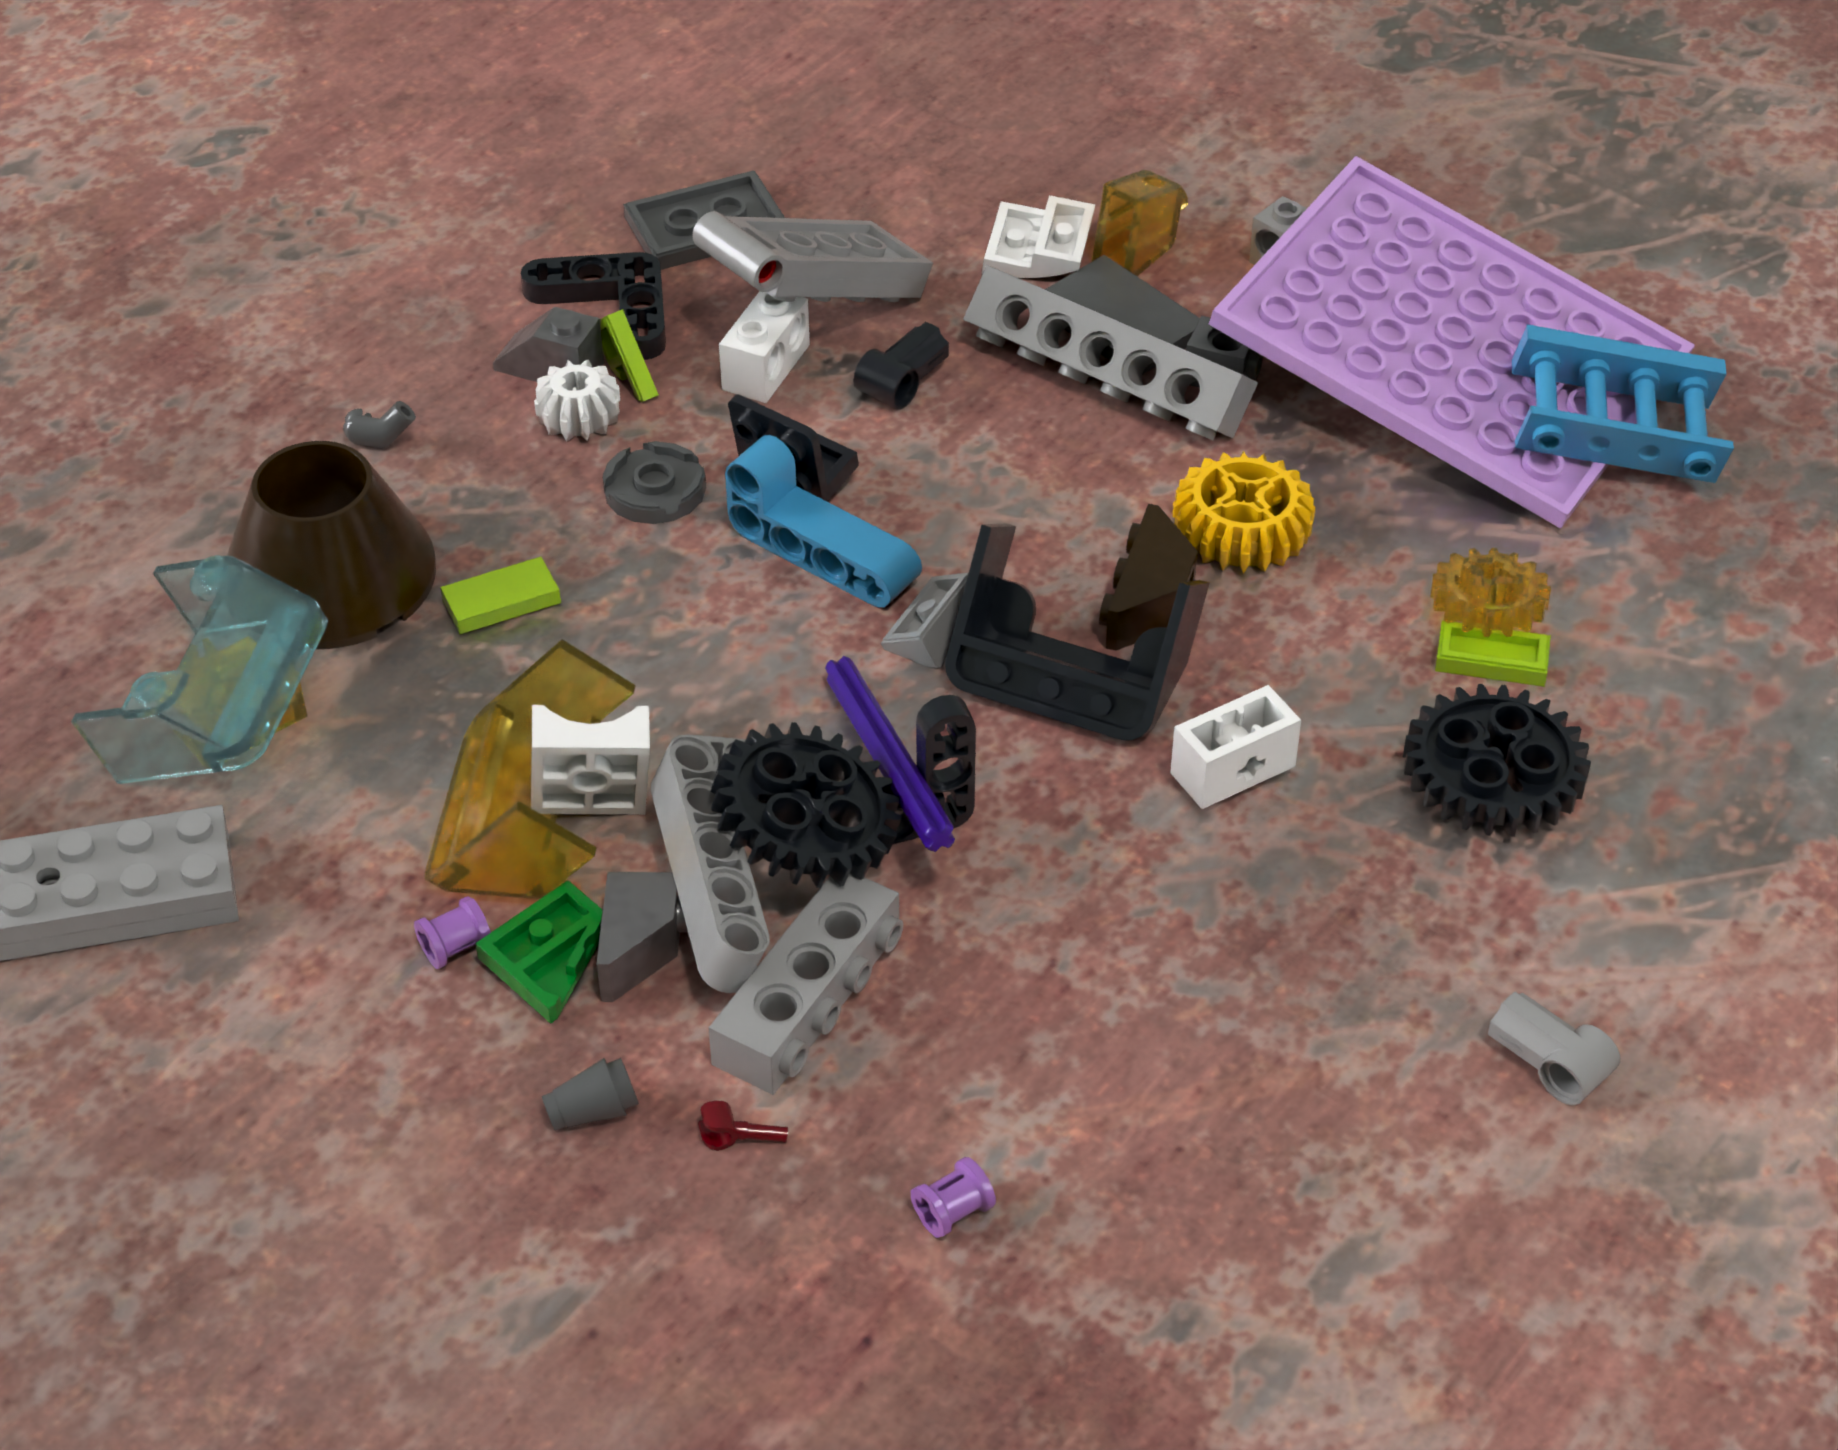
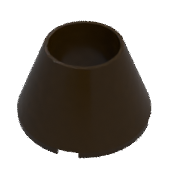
(338, 535)

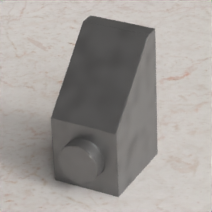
(551, 342)
(637, 929)

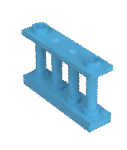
(1624, 369)

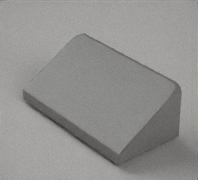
(928, 622)

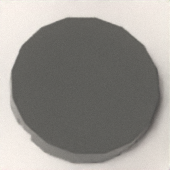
(654, 483)

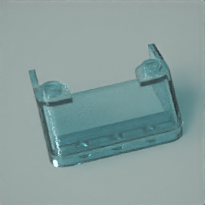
(230, 684)

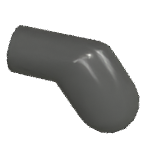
(378, 432)

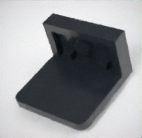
(819, 462)

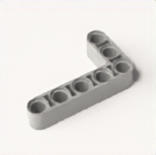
(709, 875)

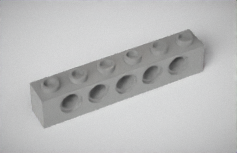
(1222, 392)

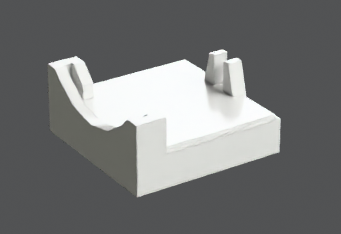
(589, 765)

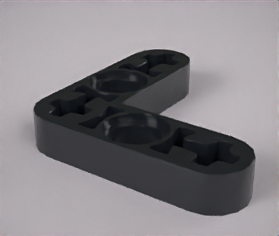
(560, 281)
(934, 748)

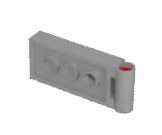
(814, 257)
(115, 882)

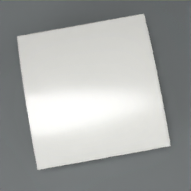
(1039, 241)

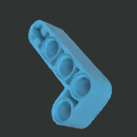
(812, 532)

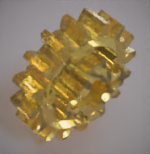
(1490, 592)

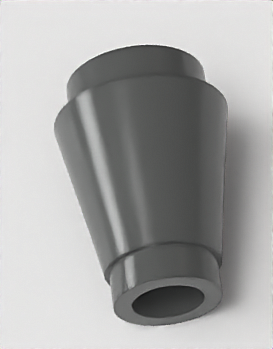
(591, 1096)

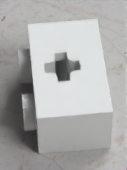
(1235, 746)

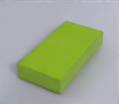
(500, 595)
(1511, 659)

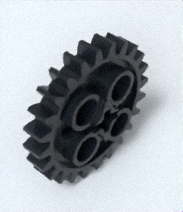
(1496, 760)
(805, 804)

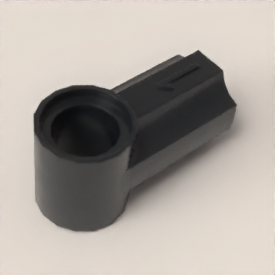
(896, 373)

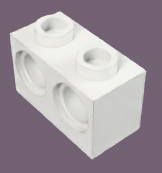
(764, 346)

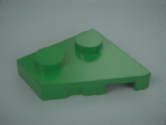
(545, 948)

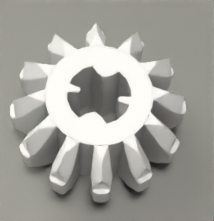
(577, 400)

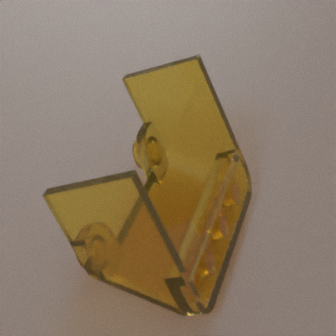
(487, 830)

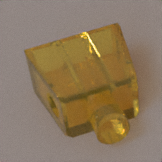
(1138, 219)

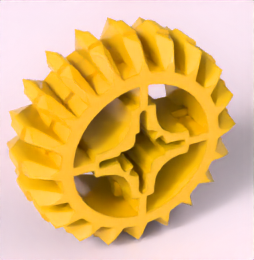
(1244, 511)

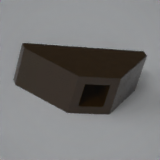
(1147, 579)

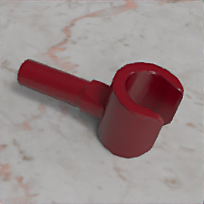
(721, 1131)

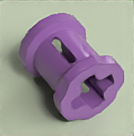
(451, 931)
(953, 1197)

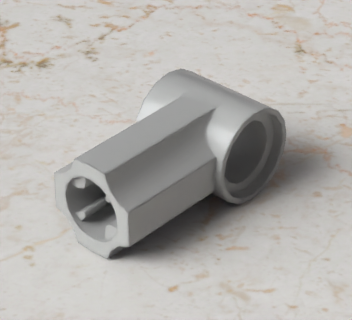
(1567, 1058)

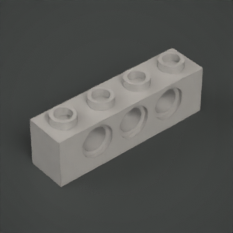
(805, 982)

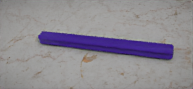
(885, 746)

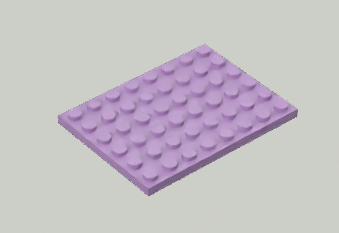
(1419, 329)

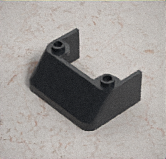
(1006, 662)

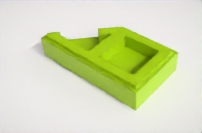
(625, 356)

